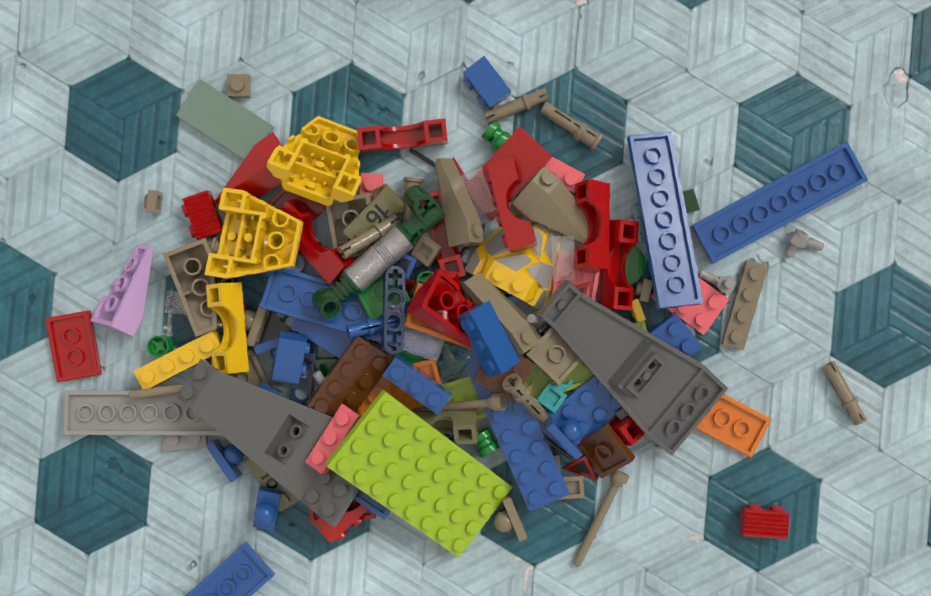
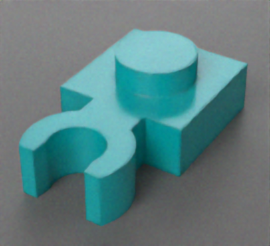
(552, 396)

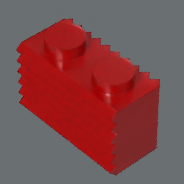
(203, 215)
(764, 522)

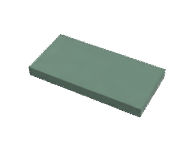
(223, 119)

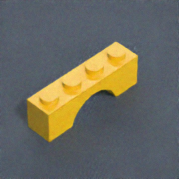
(227, 302)
(178, 360)

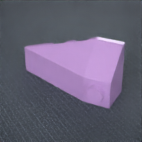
(126, 302)

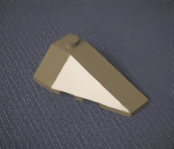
(552, 205)
(341, 214)
(461, 217)
(187, 269)
(515, 323)

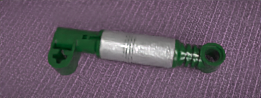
(382, 254)

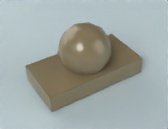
(255, 324)
(509, 519)

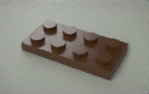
(351, 377)

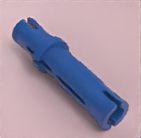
(355, 330)

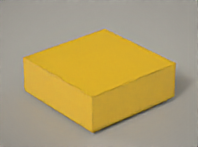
(637, 312)

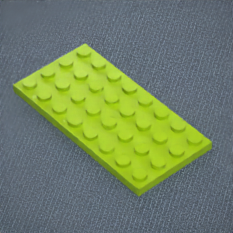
(418, 474)

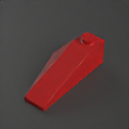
(252, 173)
(439, 305)

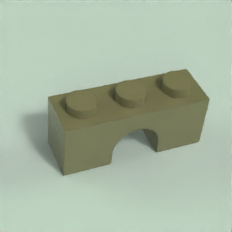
(458, 423)

